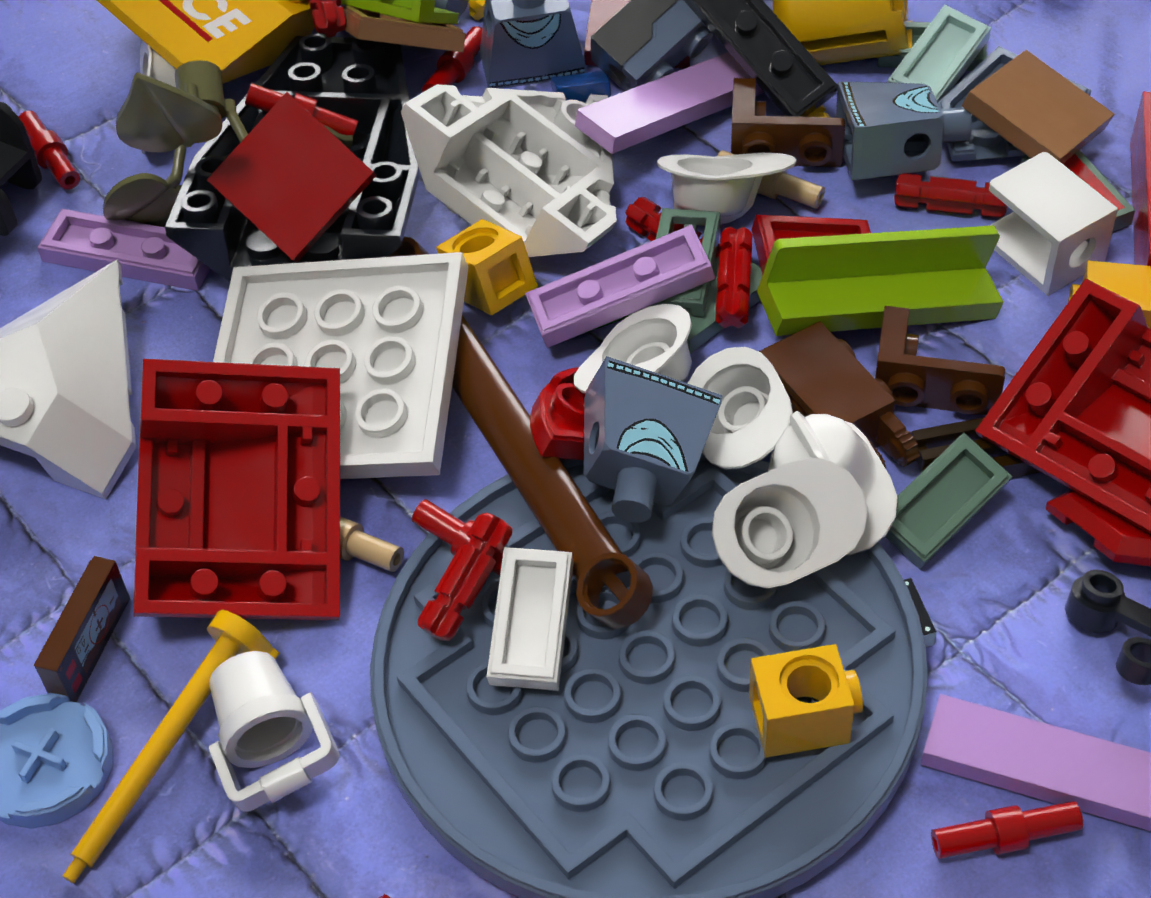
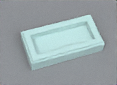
(943, 52)

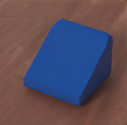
(582, 85)

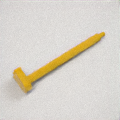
(232, 637)

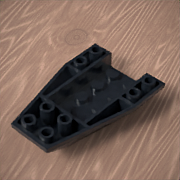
(345, 77)

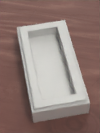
(530, 619)

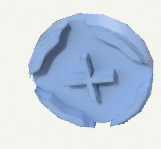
(50, 760)

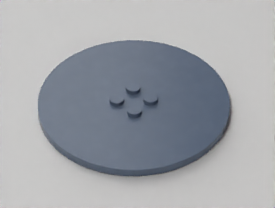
(650, 750)

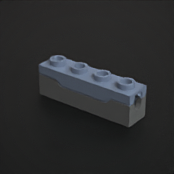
(648, 41)

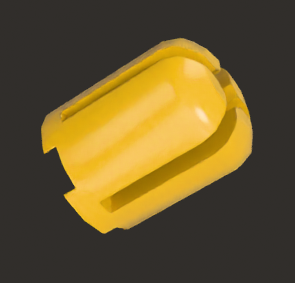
(847, 28)

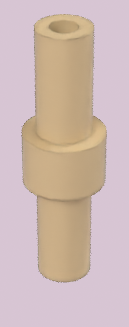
(789, 187)
(367, 547)

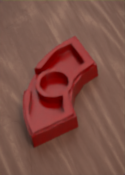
(559, 418)

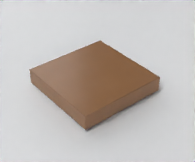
(389, 29)
(1037, 108)

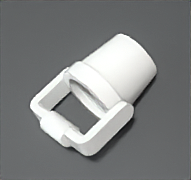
(262, 725)

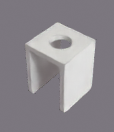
(1051, 222)

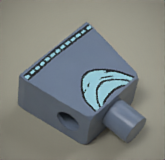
(529, 42)
(896, 128)
(643, 435)

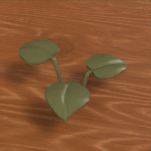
(166, 119)

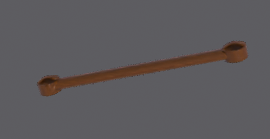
(544, 482)

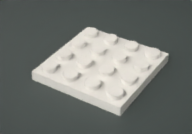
(385, 327)

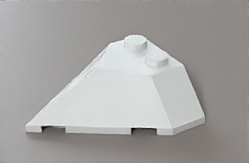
(514, 164)
(71, 384)

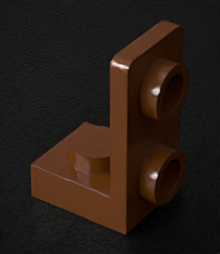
(808, 139)
(932, 381)

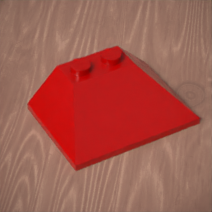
(1085, 404)
(238, 491)

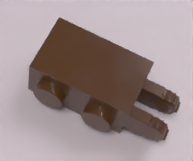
(829, 380)

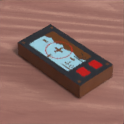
(83, 629)

